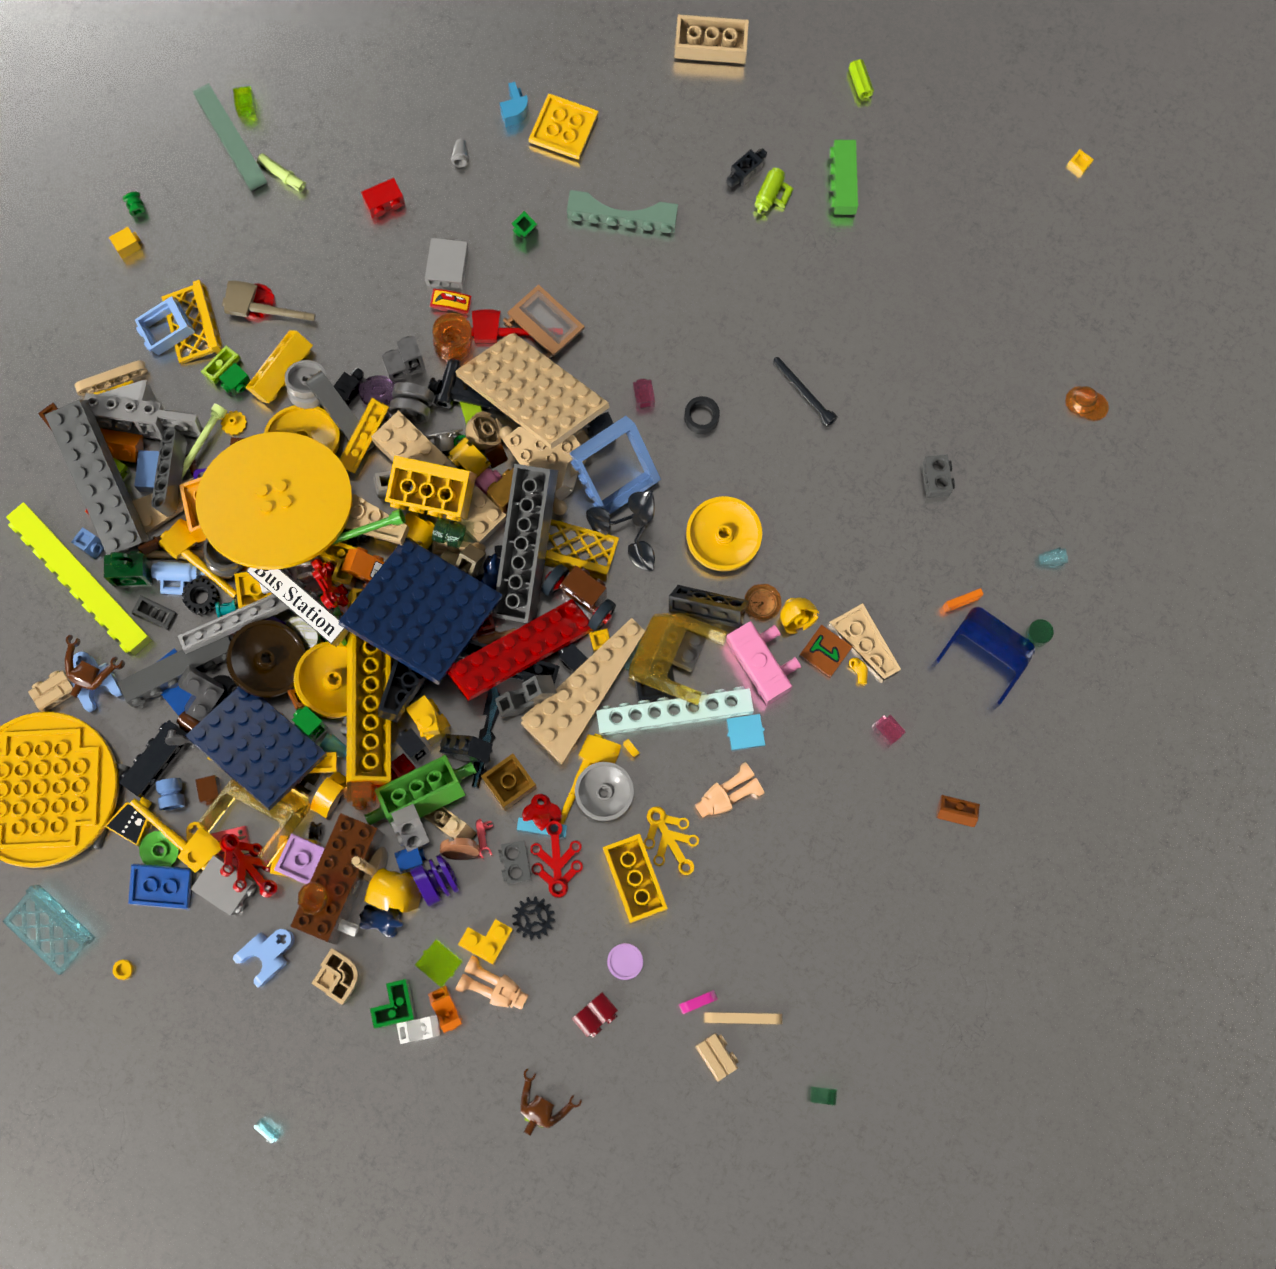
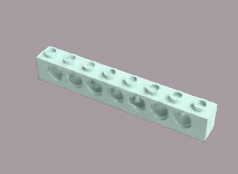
(685, 716)

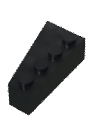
(399, 691)

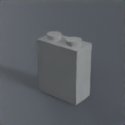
(446, 263)
(220, 890)

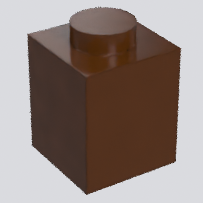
(208, 789)

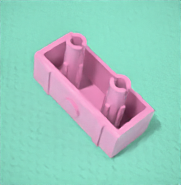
(759, 663)

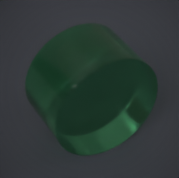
(1039, 632)
(823, 1095)

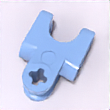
(86, 696)
(270, 953)

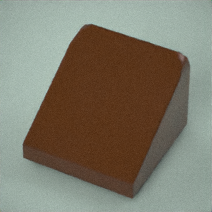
(496, 455)

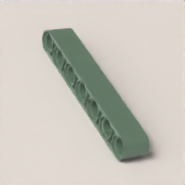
(229, 137)

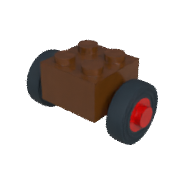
(583, 590)

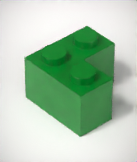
(309, 723)
(400, 1007)

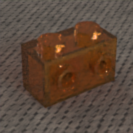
(360, 794)

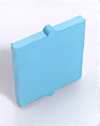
(745, 732)

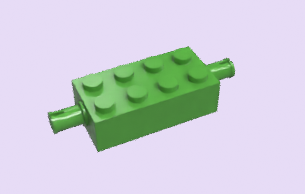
(425, 787)

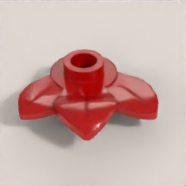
(541, 813)

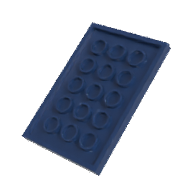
(256, 746)

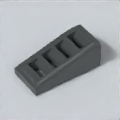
(136, 611)

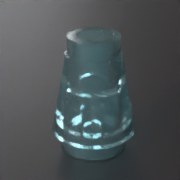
(1054, 557)

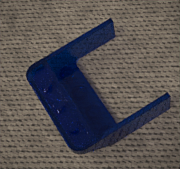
(997, 640)

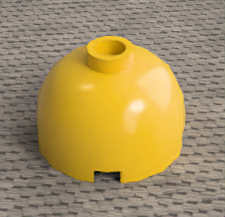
(798, 613)

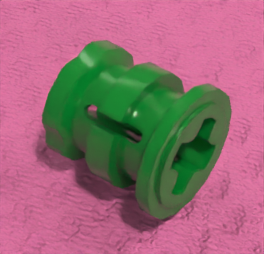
(134, 203)

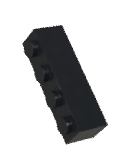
(152, 762)

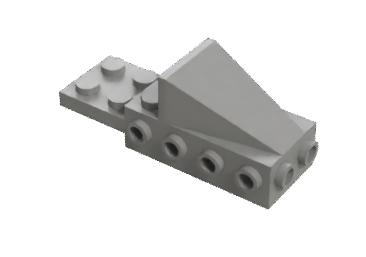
(136, 412)

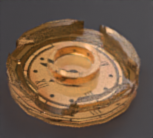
(763, 602)

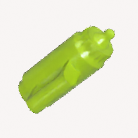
(770, 189)

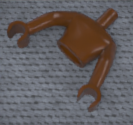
(84, 674)
(540, 1110)

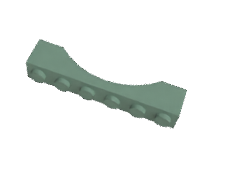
(657, 217)

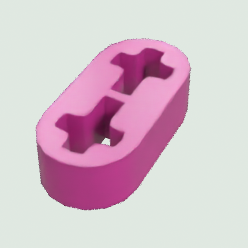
(698, 1002)

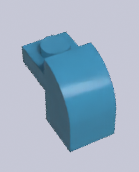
(516, 109)

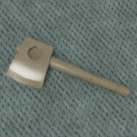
(240, 302)

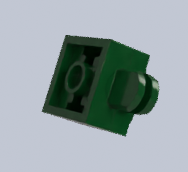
(127, 569)

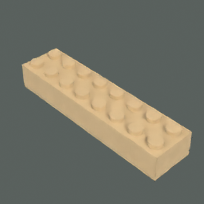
(404, 440)

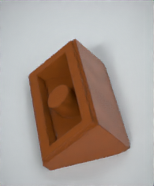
(958, 811)

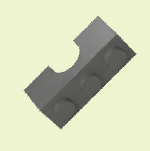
(533, 692)

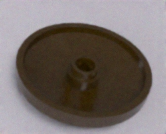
(264, 658)

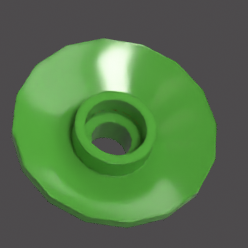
(149, 850)

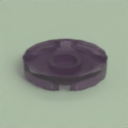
(376, 387)

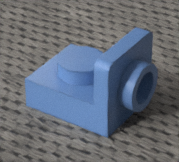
(88, 543)

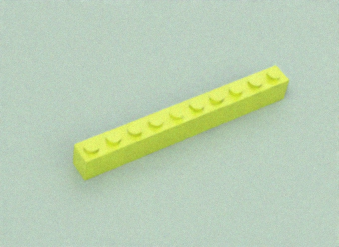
(79, 579)

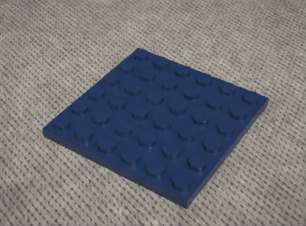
(420, 610)

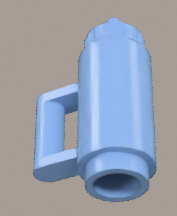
(174, 572)

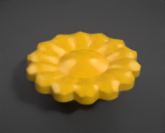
(233, 423)

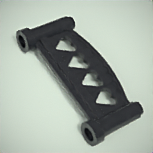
(453, 389)

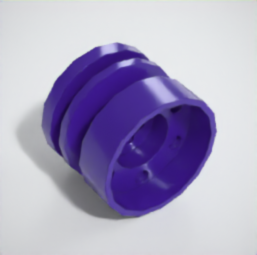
(434, 880)

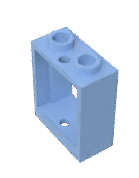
(160, 311)

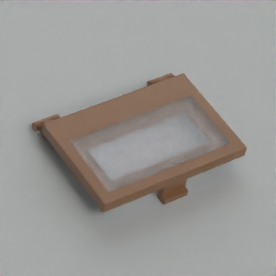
(545, 320)

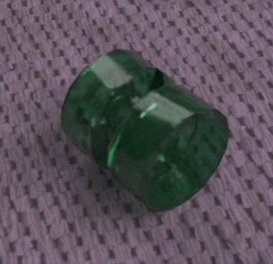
(449, 533)

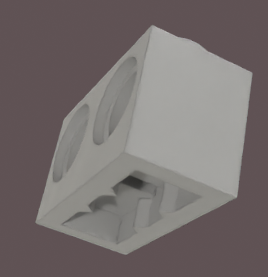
(409, 827)

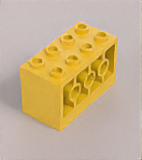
(429, 476)

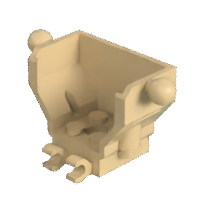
(533, 452)

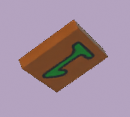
(825, 651)

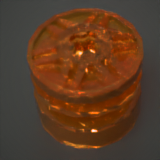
(448, 328)

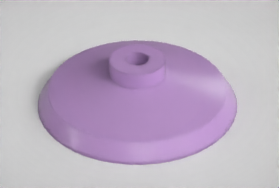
(625, 961)

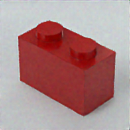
(383, 198)

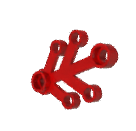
(323, 575)
(556, 862)
(245, 863)

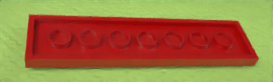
(519, 649)

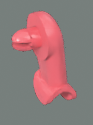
(481, 827)

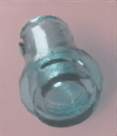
(267, 1131)

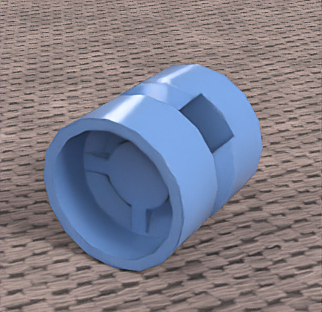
(170, 795)

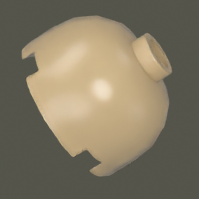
(483, 431)

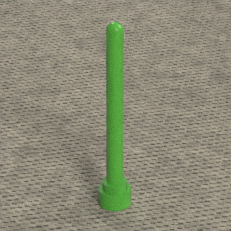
(396, 518)

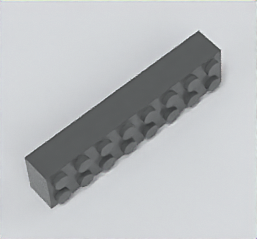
(97, 477)
(525, 542)

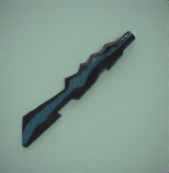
(486, 734)

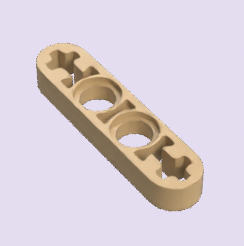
(111, 378)
(743, 1018)

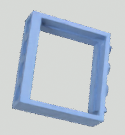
(639, 484)

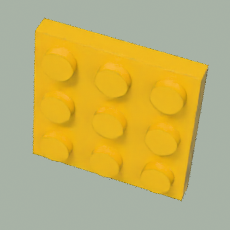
(563, 126)

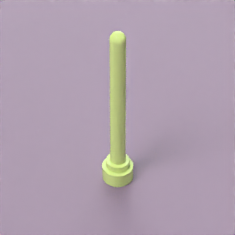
(217, 413)

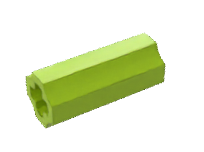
(861, 79)

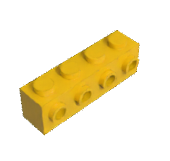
(272, 373)

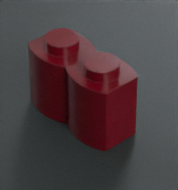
(595, 1014)

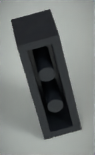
(465, 748)

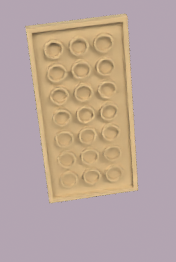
(532, 390)

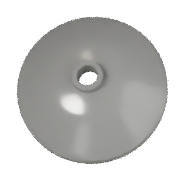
(604, 777)

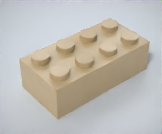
(711, 39)

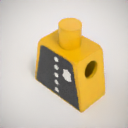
(131, 823)

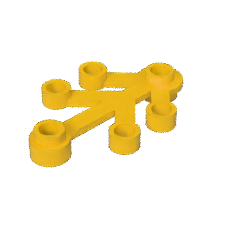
(669, 837)

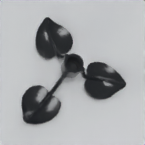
(643, 509)

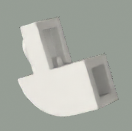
(418, 1029)

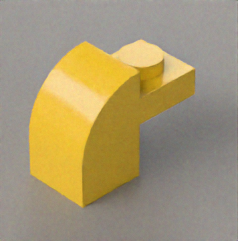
(329, 794)

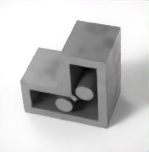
(404, 360)
(204, 692)

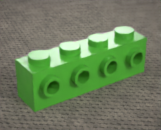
(844, 177)

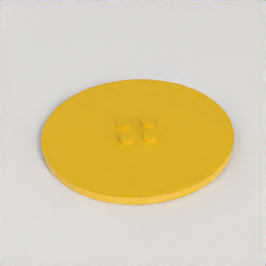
(274, 500)
(53, 788)

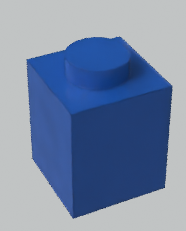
(409, 860)

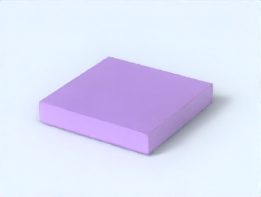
(299, 859)

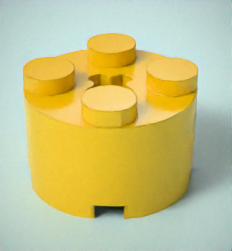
(468, 457)
(419, 531)

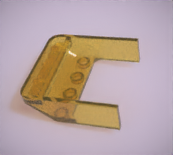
(660, 647)
(287, 812)

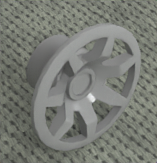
(444, 439)

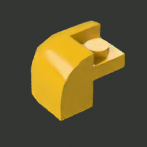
(393, 890)

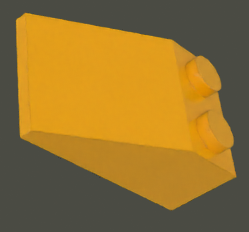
(188, 494)

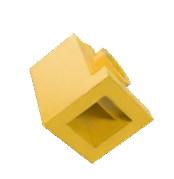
(428, 724)

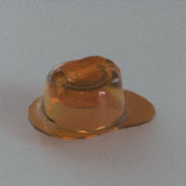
(1087, 403)

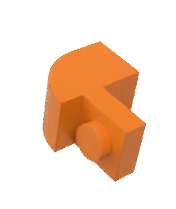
(445, 1009)

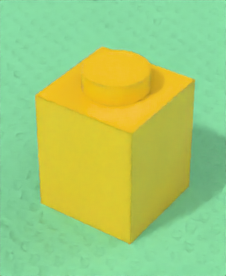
(125, 242)

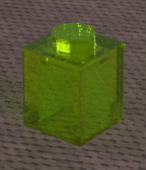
(244, 101)

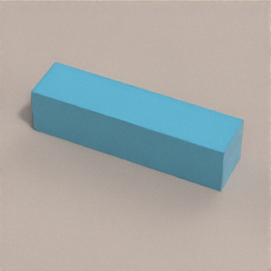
(530, 827)

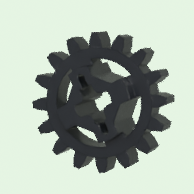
(529, 926)

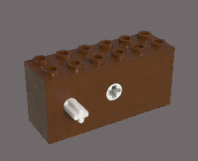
(340, 879)

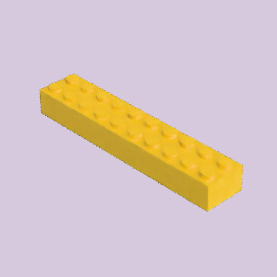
(366, 732)

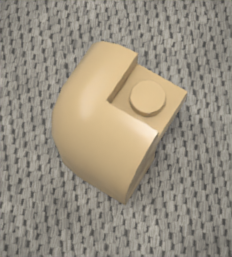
(337, 976)

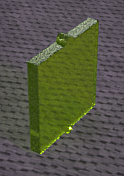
(438, 963)

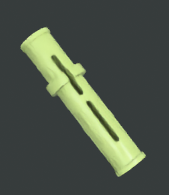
(286, 176)

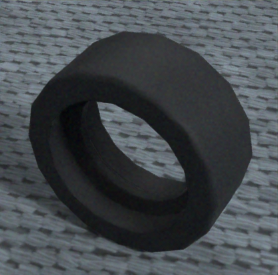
(701, 401)

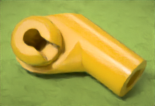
(860, 668)

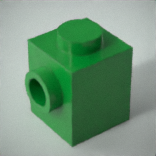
(524, 225)
(234, 380)

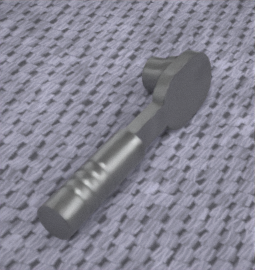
(174, 739)

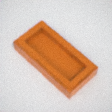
(963, 600)

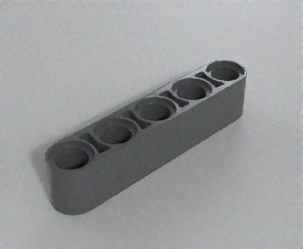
(334, 405)
(169, 472)

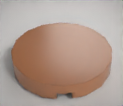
(459, 849)

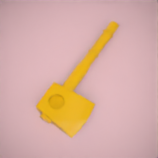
(179, 541)
(594, 750)
(196, 852)

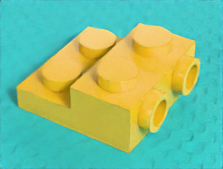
(248, 589)

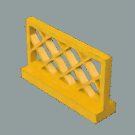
(207, 318)
(597, 571)

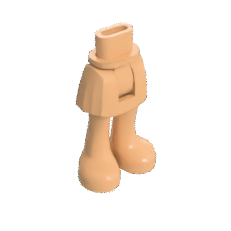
(718, 801)
(504, 993)

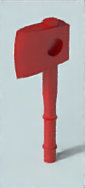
(487, 328)

